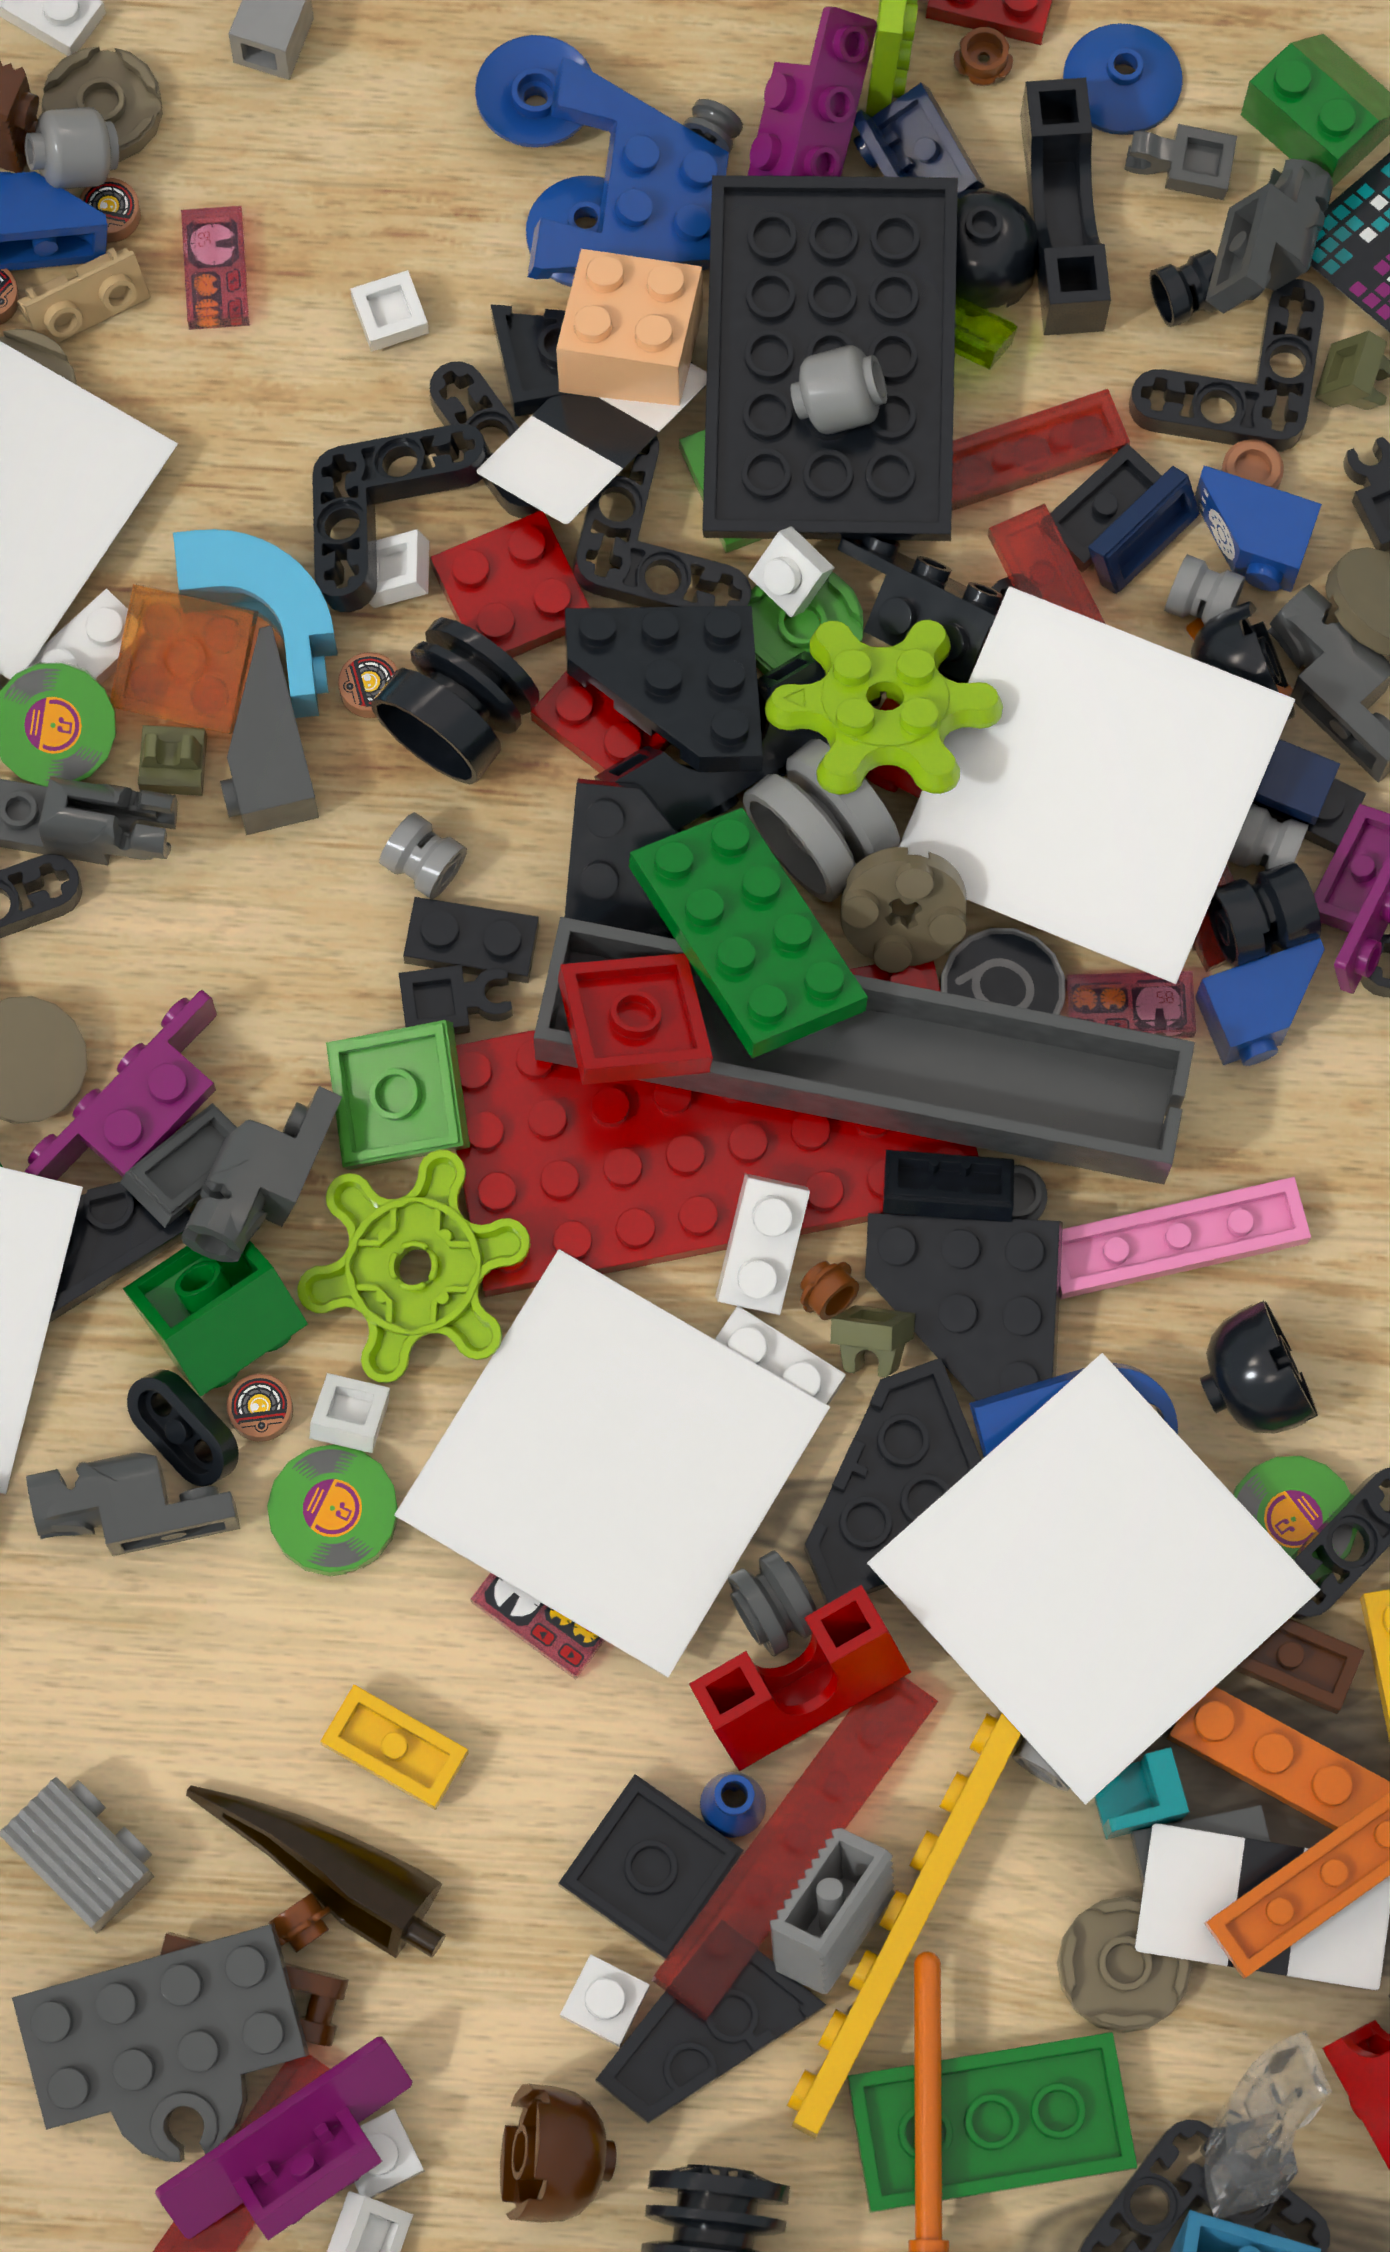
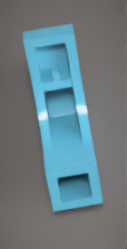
(264, 578)

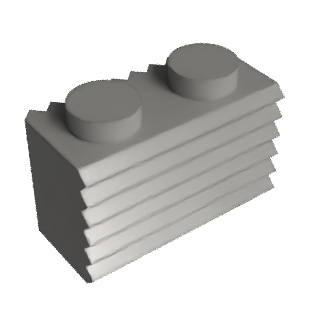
(78, 1853)
(831, 1910)

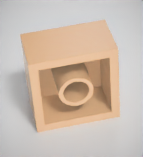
(629, 328)

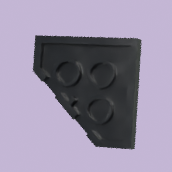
(676, 676)
(606, 827)
(977, 1292)
(896, 1467)

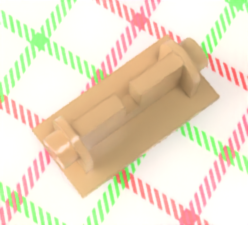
(99, 292)

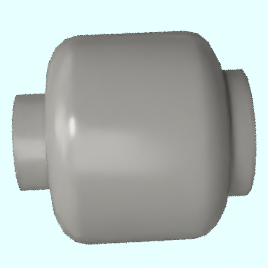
(73, 147)
(839, 389)

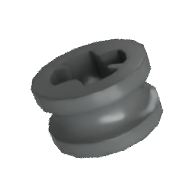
(715, 123)

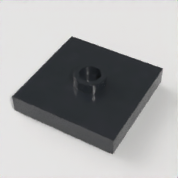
(650, 1867)

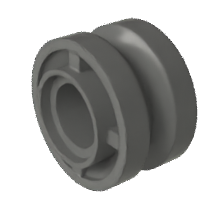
(772, 1602)

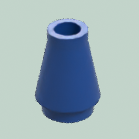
(728, 1820)

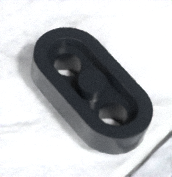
(182, 1427)

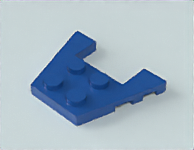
(653, 181)

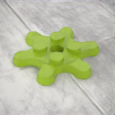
(871, 737)
(381, 1236)

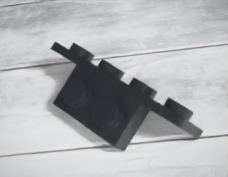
(925, 592)

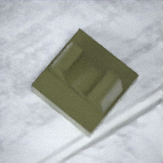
(1352, 371)
(172, 760)
(872, 1330)

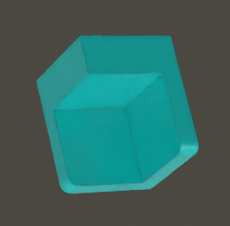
(1142, 1796)

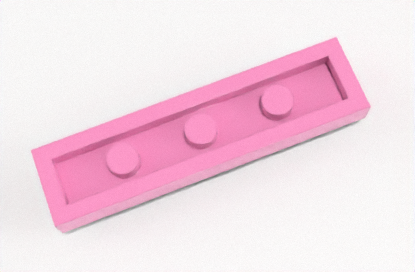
(1182, 1237)

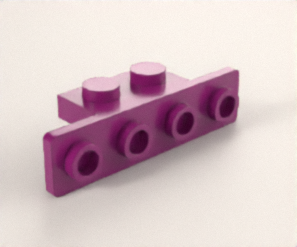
(815, 105)
(1357, 894)
(141, 1105)
(293, 2152)

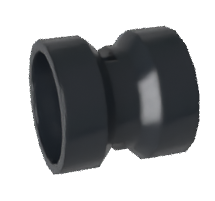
(1183, 289)

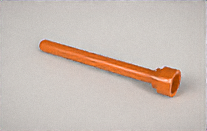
(928, 2105)

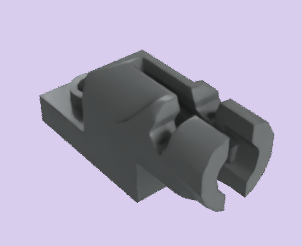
(1270, 234)
(1338, 679)
(86, 820)
(257, 1178)
(130, 1504)

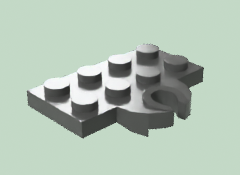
(163, 2039)

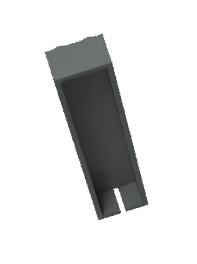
(932, 1068)

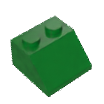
(1319, 106)
(215, 1313)

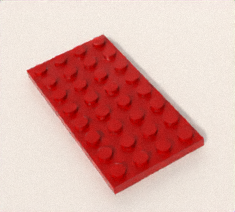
(649, 1167)

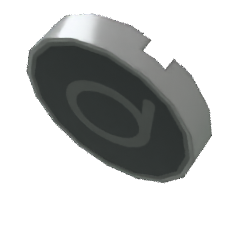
(1007, 970)

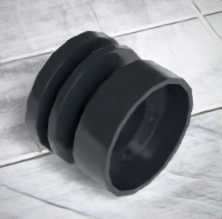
(455, 700)
(714, 2208)

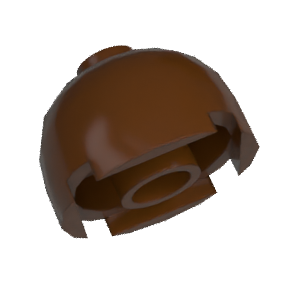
(554, 2155)

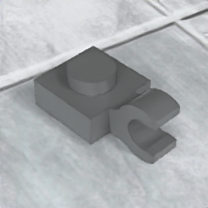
(1195, 159)

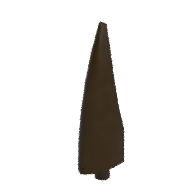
(359, 1883)

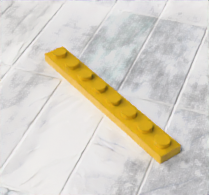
(904, 1920)

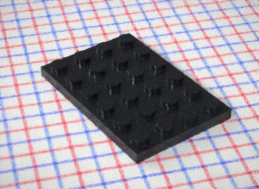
(804, 273)

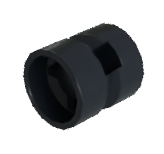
(1270, 912)

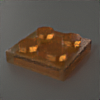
(183, 658)

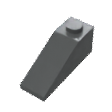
(266, 752)

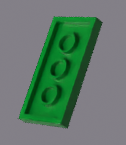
(747, 932)
(1005, 2121)

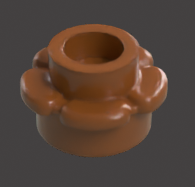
(983, 42)
(828, 1289)
(301, 1923)

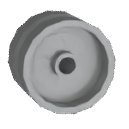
(816, 831)

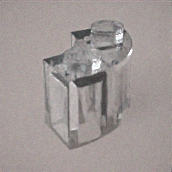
(1254, 2133)

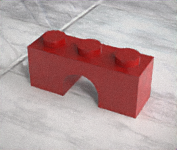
(767, 1708)

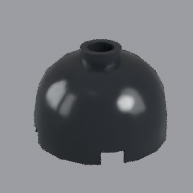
(994, 248)
(1240, 649)
(1256, 1373)

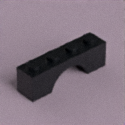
(1059, 182)
(688, 794)

